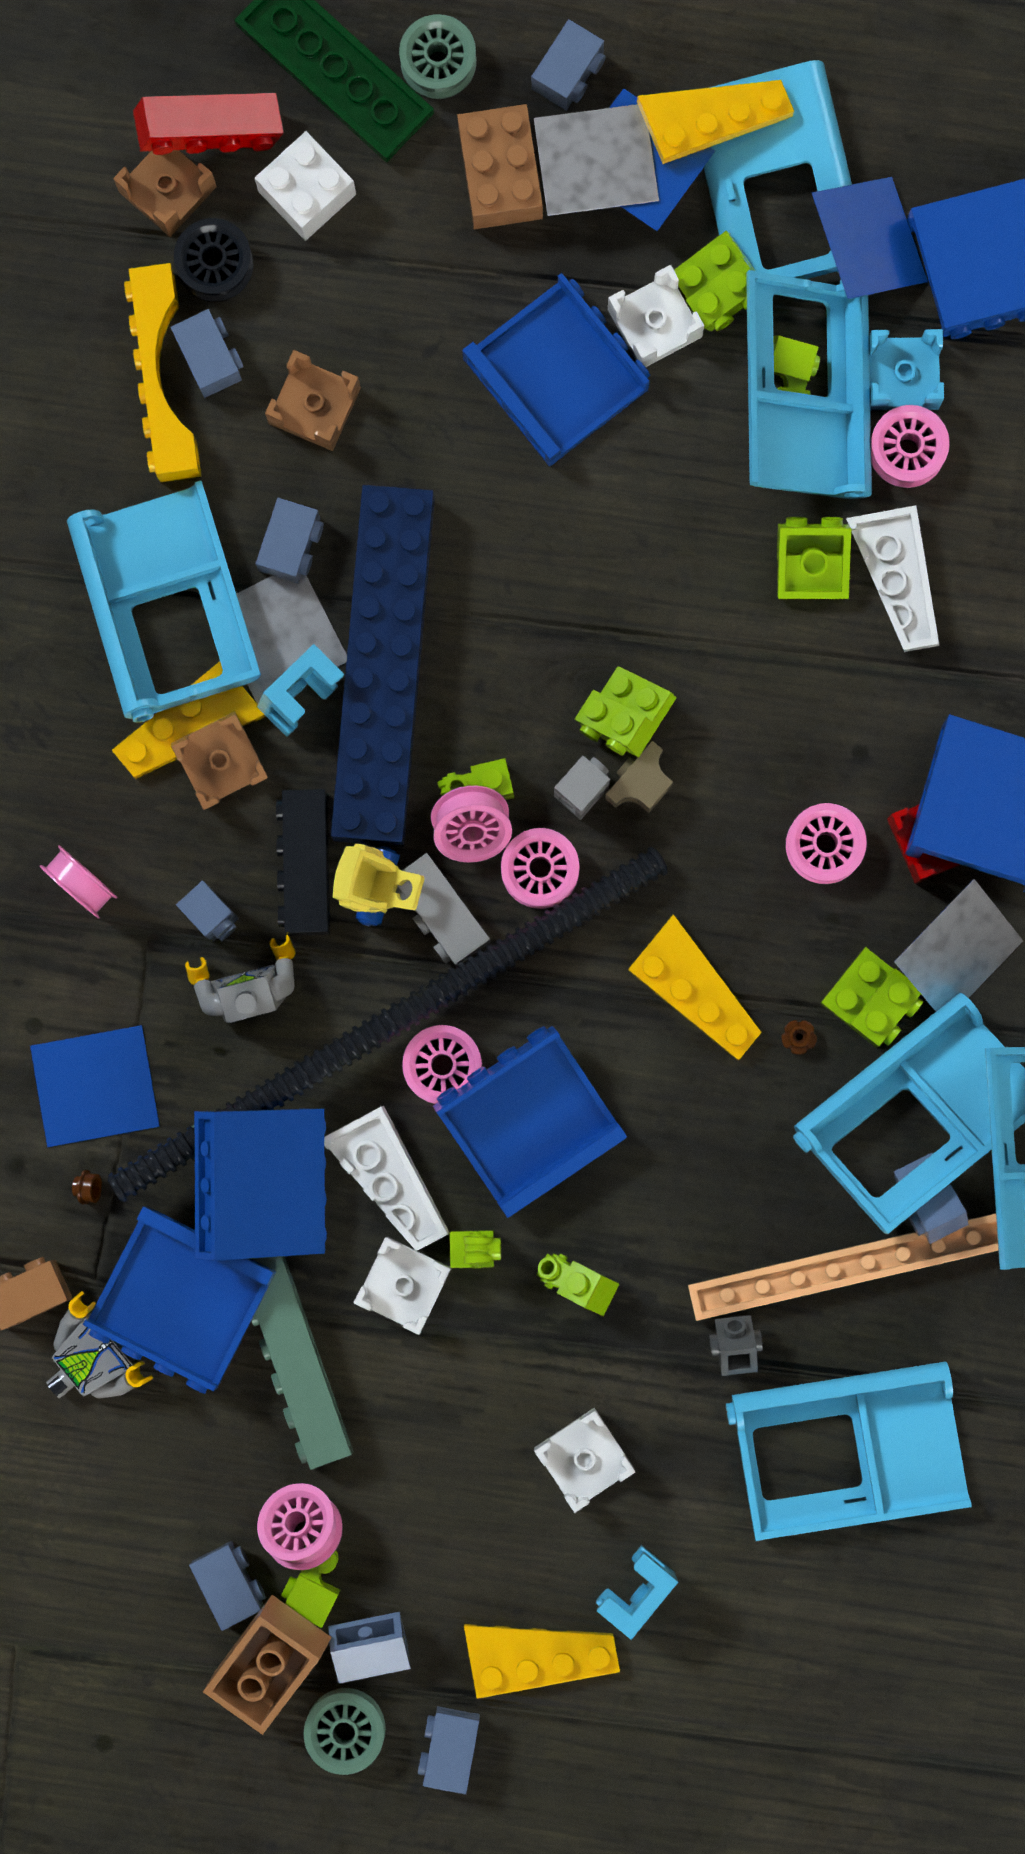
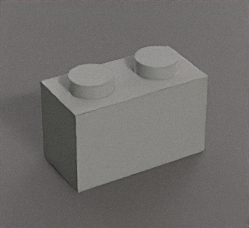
(582, 786)

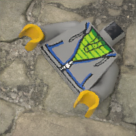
(247, 992)
(89, 1363)

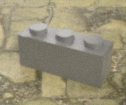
(444, 914)

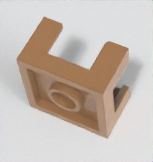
(166, 188)
(313, 402)
(219, 759)

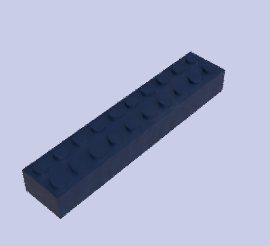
(383, 666)

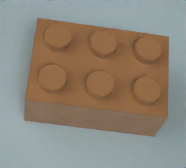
(500, 166)
(267, 1664)

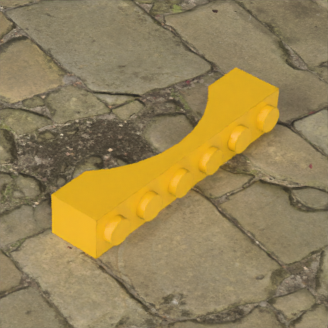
(154, 304)

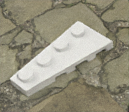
(897, 564)
(382, 1166)

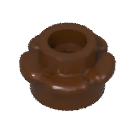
(796, 1046)
(87, 1187)

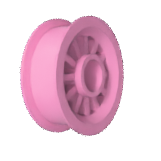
(938, 435)
(833, 813)
(471, 824)
(555, 840)
(78, 881)
(424, 1038)
(284, 1543)

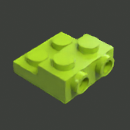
(716, 281)
(813, 559)
(625, 712)
(873, 998)

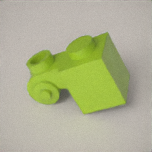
(795, 363)
(489, 775)
(474, 1249)
(577, 1282)
(310, 1594)

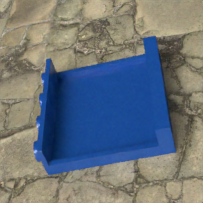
(975, 257)
(558, 370)
(974, 801)
(529, 1120)
(259, 1183)
(175, 1306)

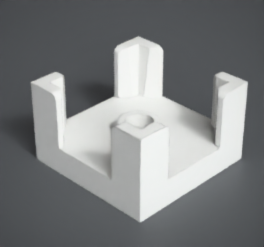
(655, 318)
(403, 1285)
(584, 1459)

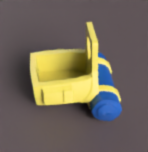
(369, 881)

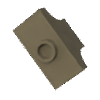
(641, 780)

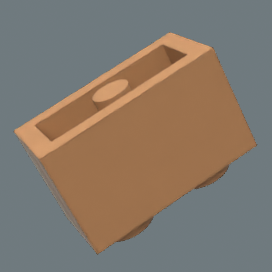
(31, 1292)

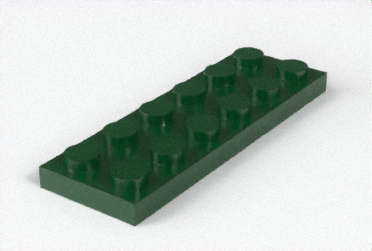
(337, 71)

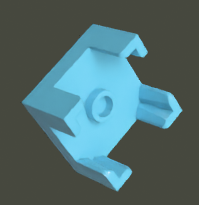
(905, 370)
(278, 699)
(644, 1600)

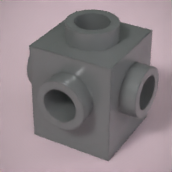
(733, 1338)

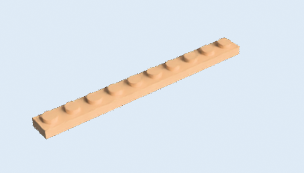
(840, 1268)

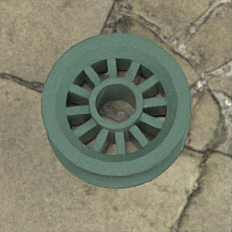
(424, 29)
(315, 1747)

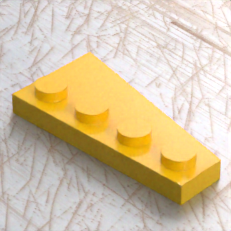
(709, 116)
(151, 743)
(690, 984)
(525, 1659)

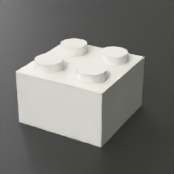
(305, 185)

